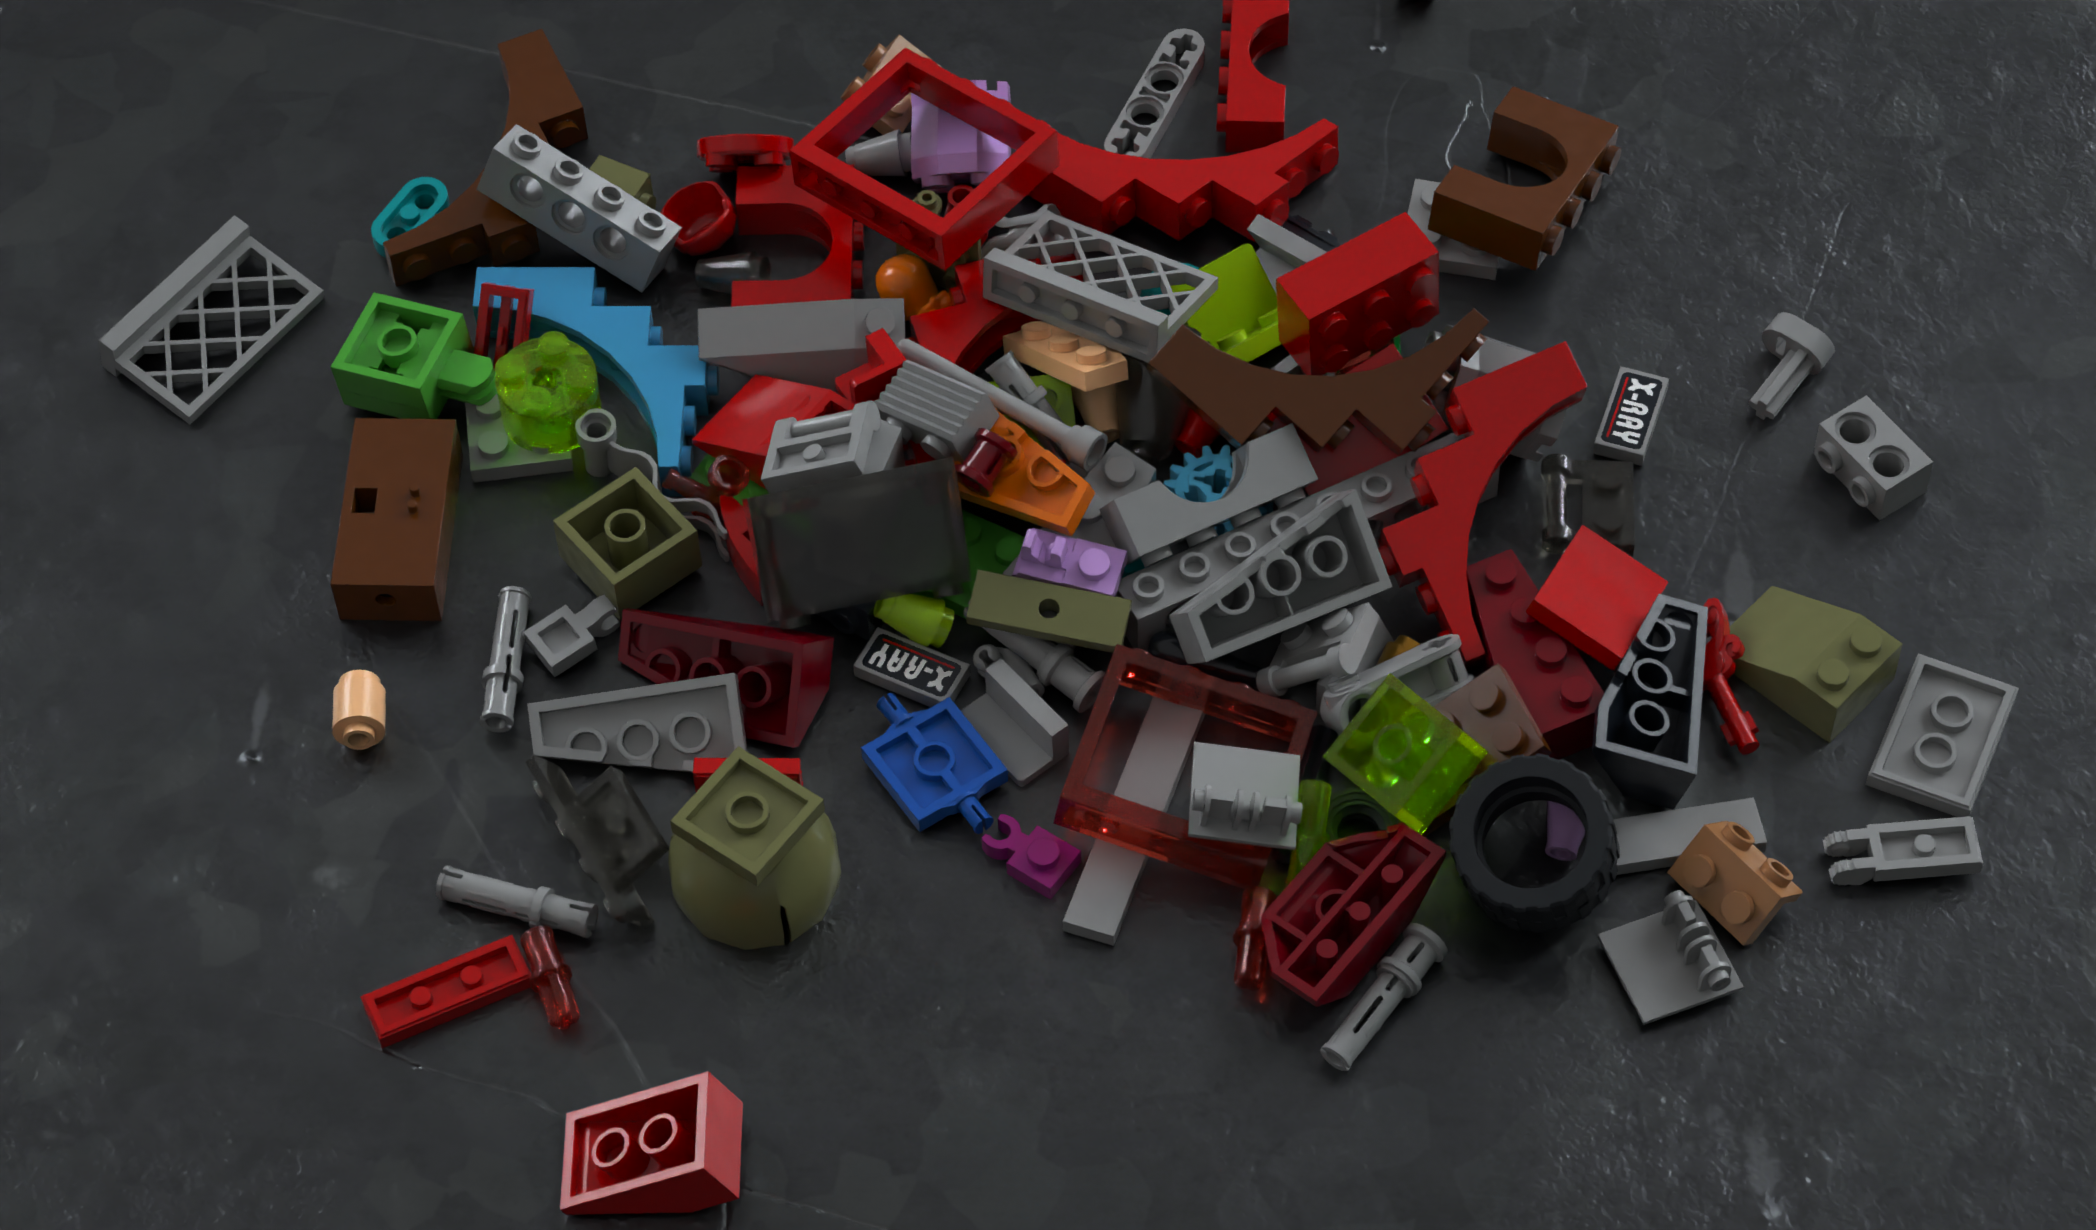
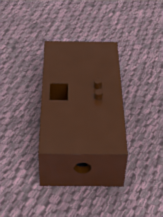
(397, 519)

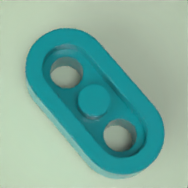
(405, 209)

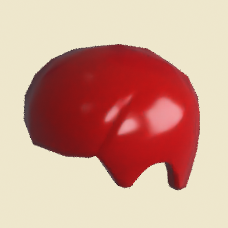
(704, 215)

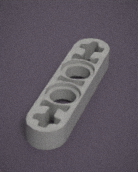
(1159, 103)

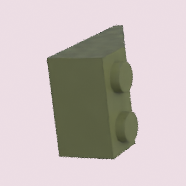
(1814, 659)

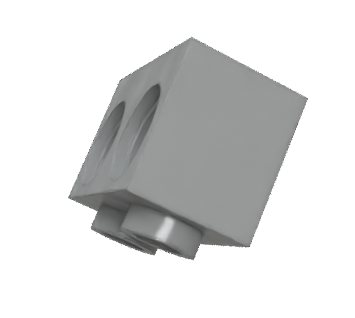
(1872, 458)

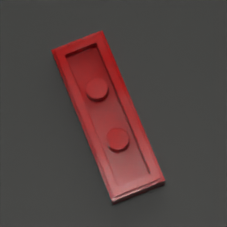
(446, 991)

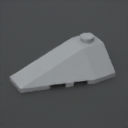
(798, 339)

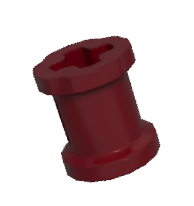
(985, 462)

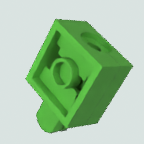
(410, 361)

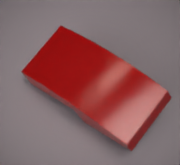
(739, 544)

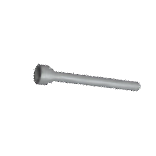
(1081, 444)

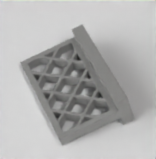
(173, 303)
(1091, 306)

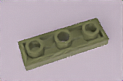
(1017, 606)

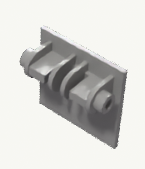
(1244, 796)
(1670, 960)

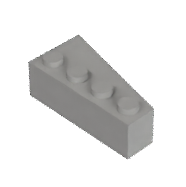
(1295, 577)

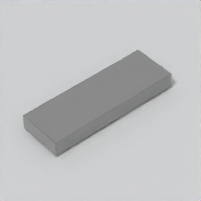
(1661, 837)

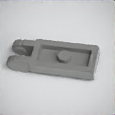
(1905, 850)

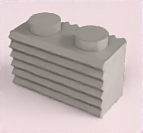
(935, 411)

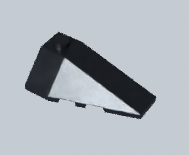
(1653, 705)

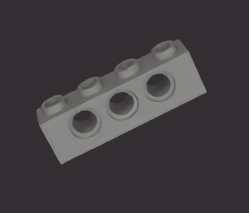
(578, 208)

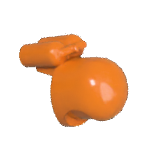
(910, 279)

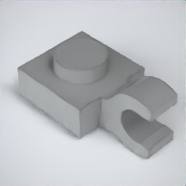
(569, 637)

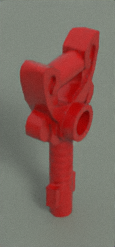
(1718, 667)

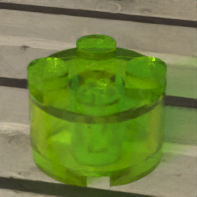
(545, 390)

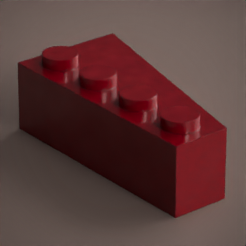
(1538, 660)

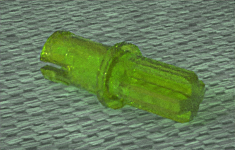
(1312, 829)

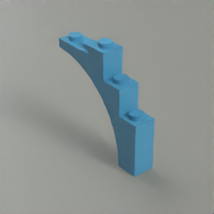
(659, 379)

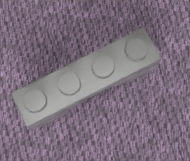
(1155, 518)

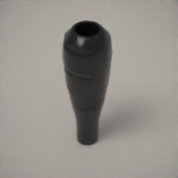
(1226, 667)

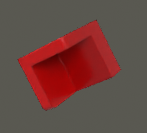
(871, 378)

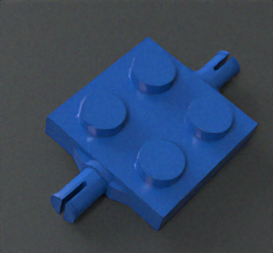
(934, 763)

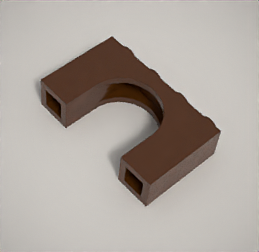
(1528, 221)

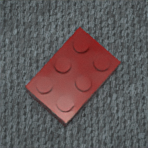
(1358, 296)

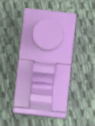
(1070, 562)

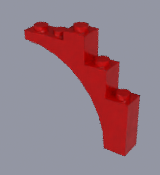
(1181, 194)
(968, 328)
(1493, 417)

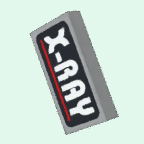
(1631, 416)
(910, 669)

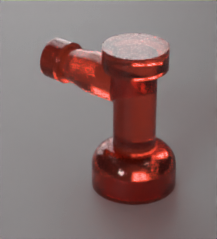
(726, 477)

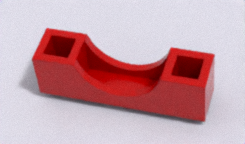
(1254, 102)

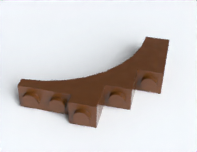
(474, 223)
(1386, 400)

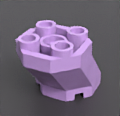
(950, 150)

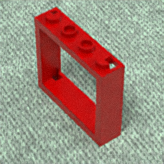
(896, 216)

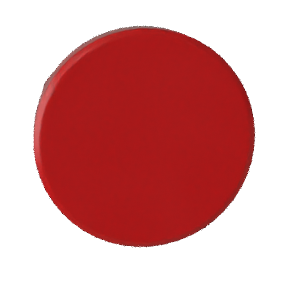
(725, 152)

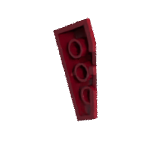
(778, 670)

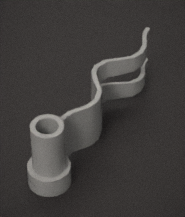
(605, 456)

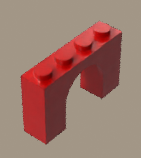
(773, 205)

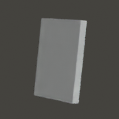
(1942, 736)

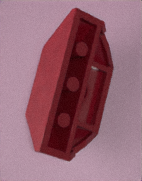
(1347, 910)

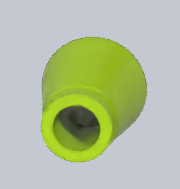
(917, 618)

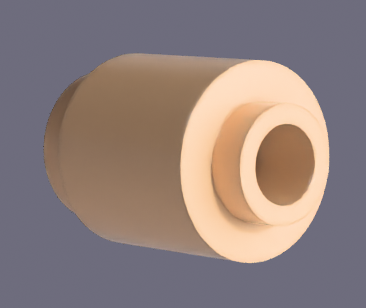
(359, 710)

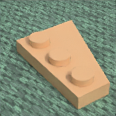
(1066, 356)

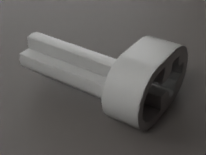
(1801, 351)

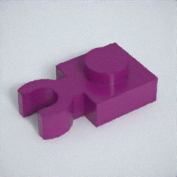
(1035, 860)

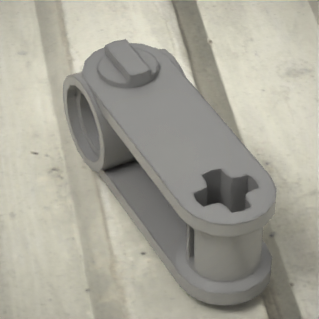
(1429, 670)

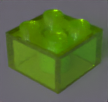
(1405, 754)

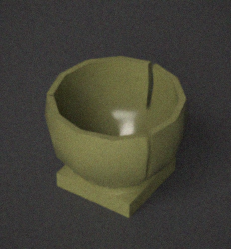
(749, 848)

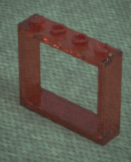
(1152, 830)

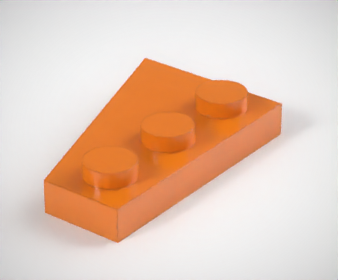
(1035, 485)

